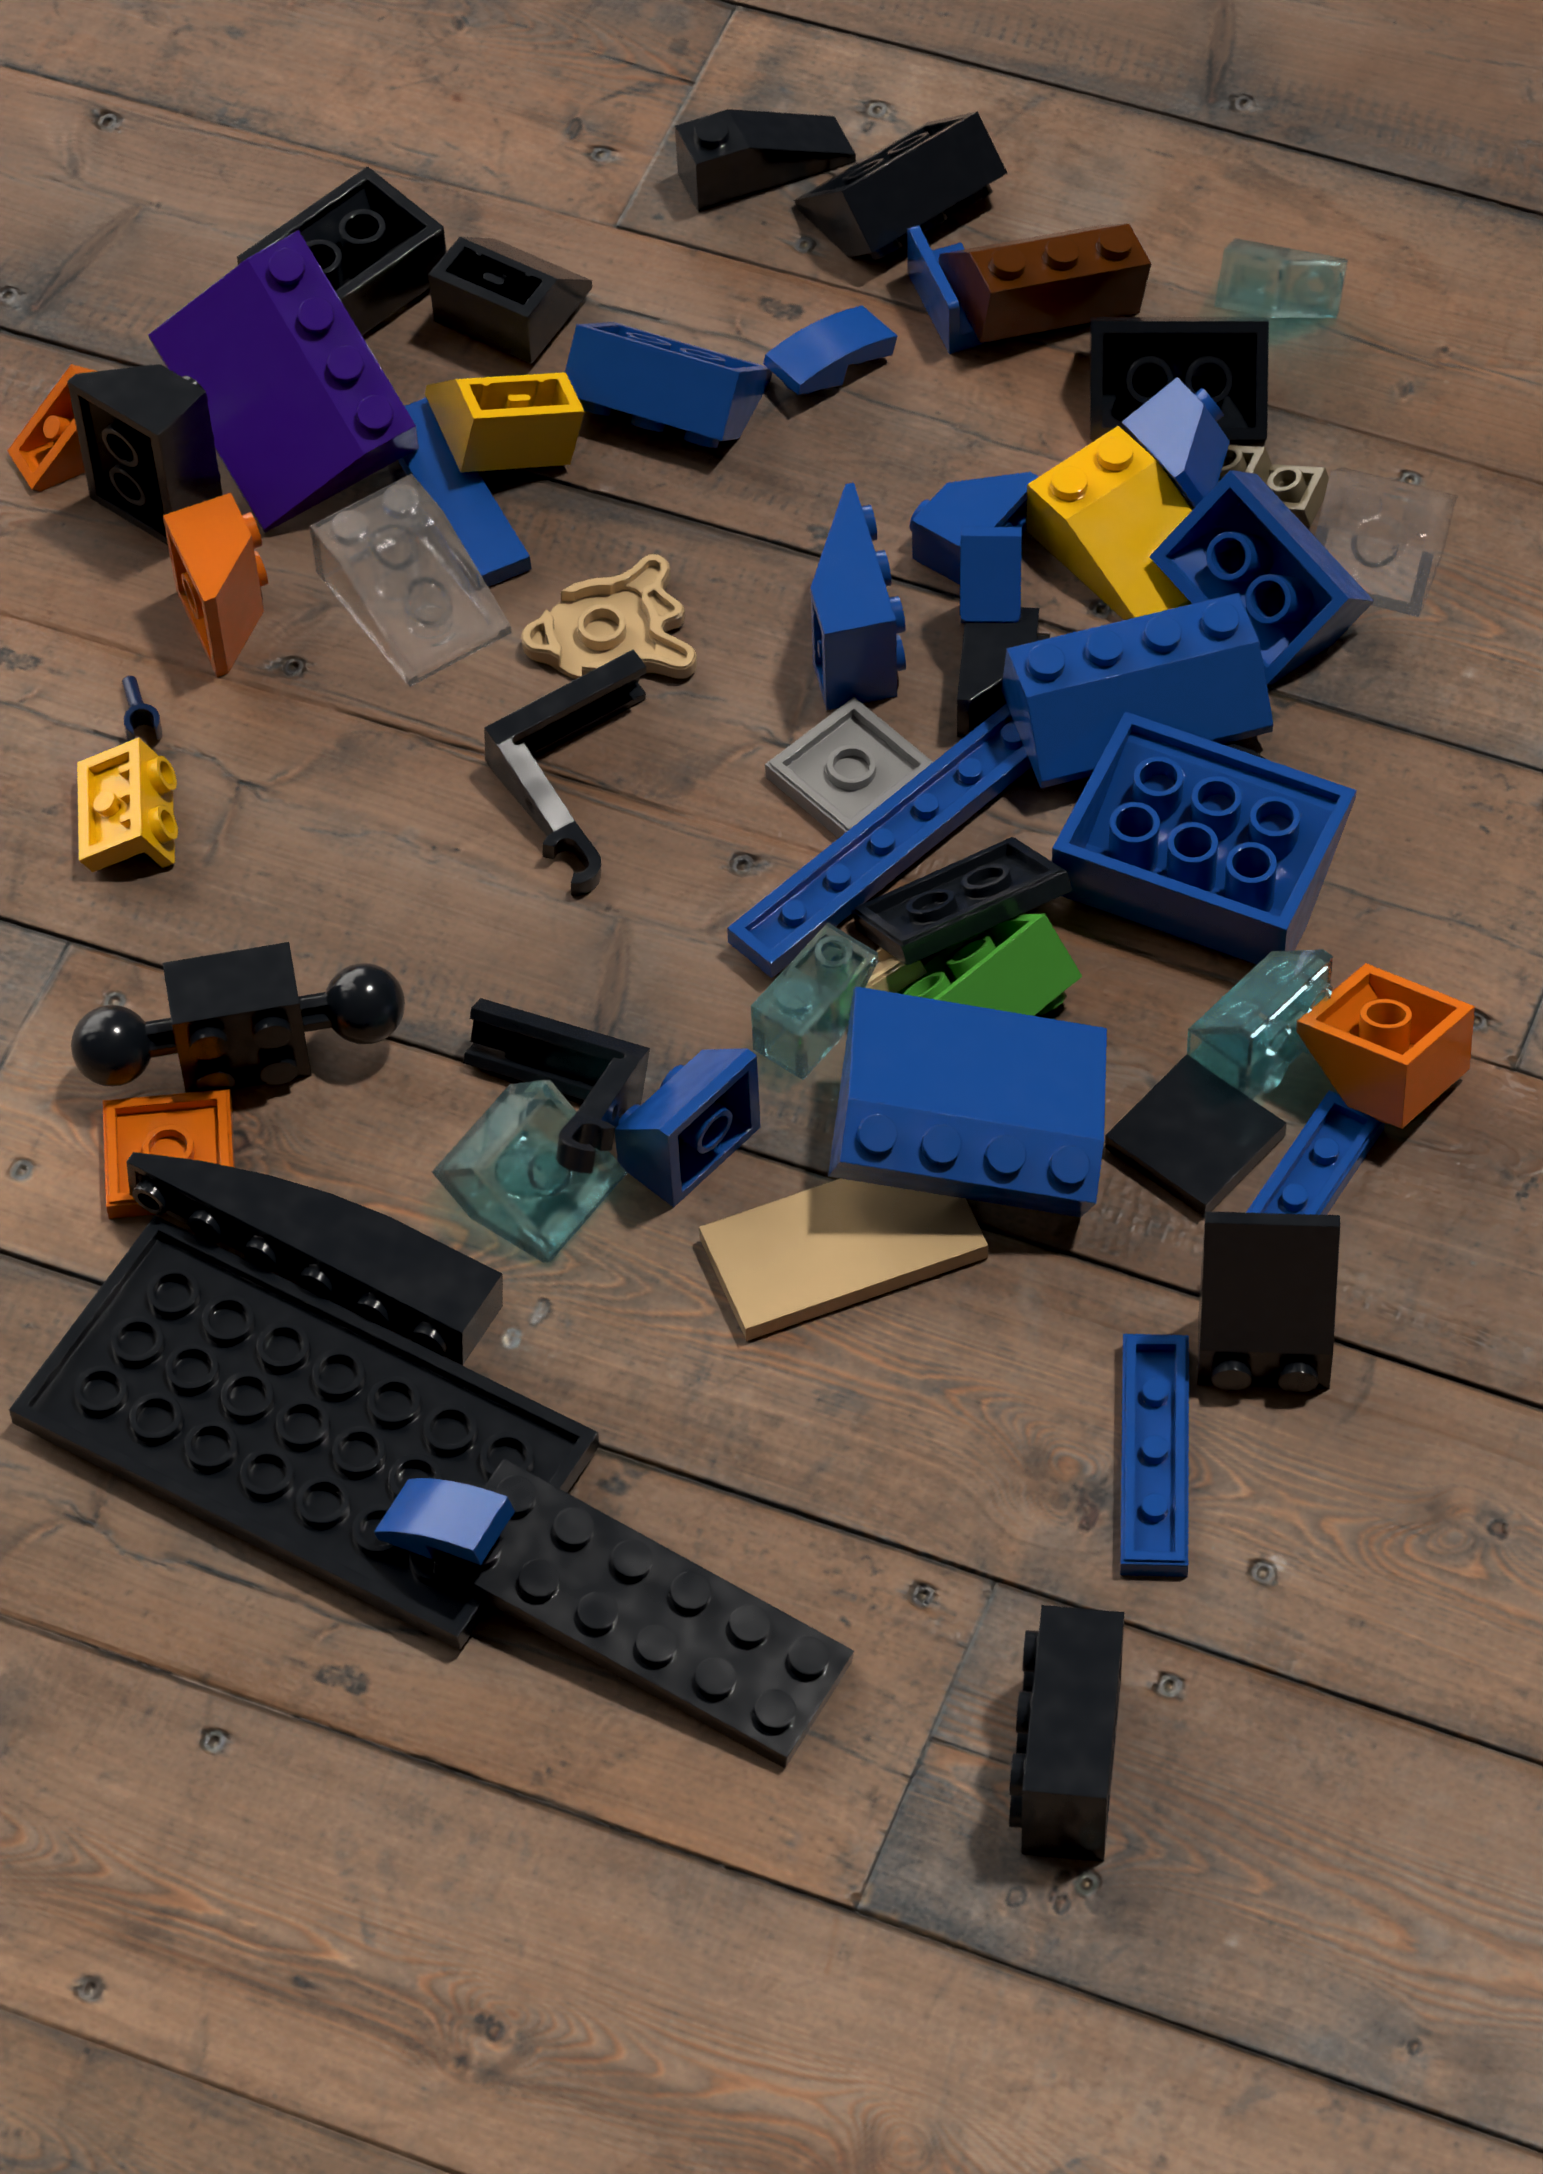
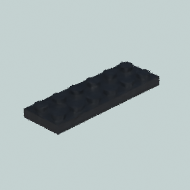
(653, 1617)

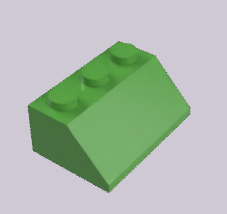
(1005, 968)

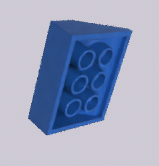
(1202, 840)
(971, 1103)

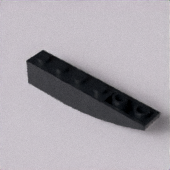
(330, 1248)

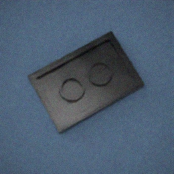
(961, 900)

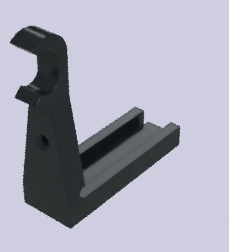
(547, 723)
(575, 1059)

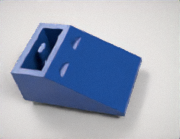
(852, 613)

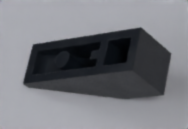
(755, 151)

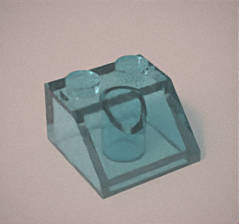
(510, 1176)

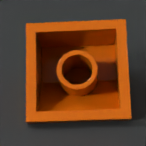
(217, 575)
(1389, 1043)

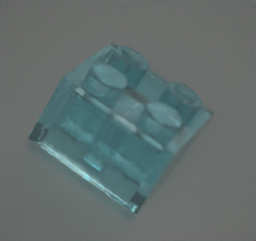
(1252, 1028)

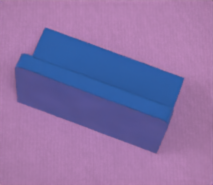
(937, 293)

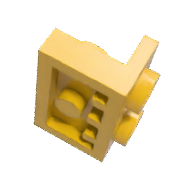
(126, 806)

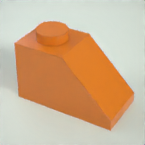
(49, 443)

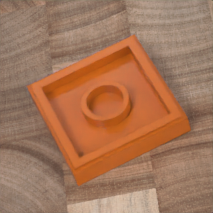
(163, 1125)

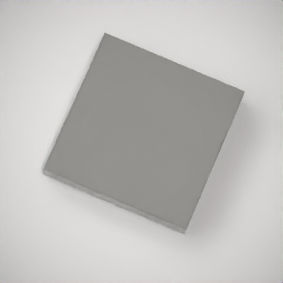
(845, 767)

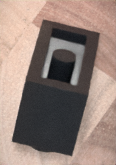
(984, 664)

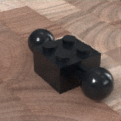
(237, 1021)

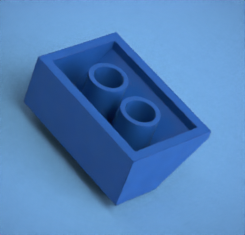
(664, 382)
(1256, 547)

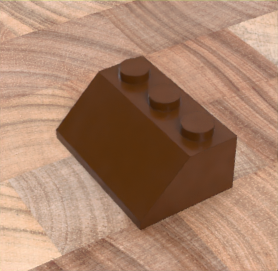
(1049, 280)

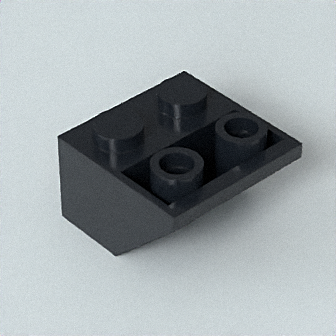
(503, 295)

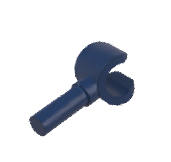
(138, 712)

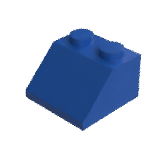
(691, 1122)

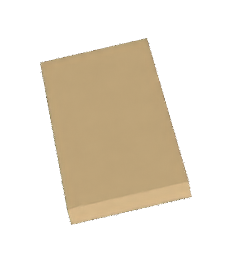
(835, 1250)

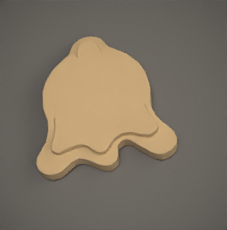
(611, 617)

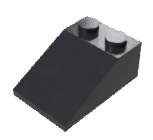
(1268, 1300)

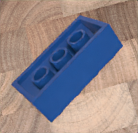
(1176, 667)

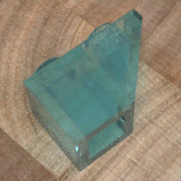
(1280, 281)
(811, 1001)

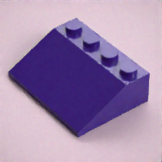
(286, 383)

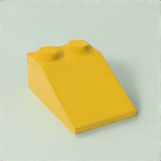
(1106, 517)

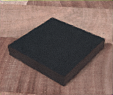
(1195, 1135)

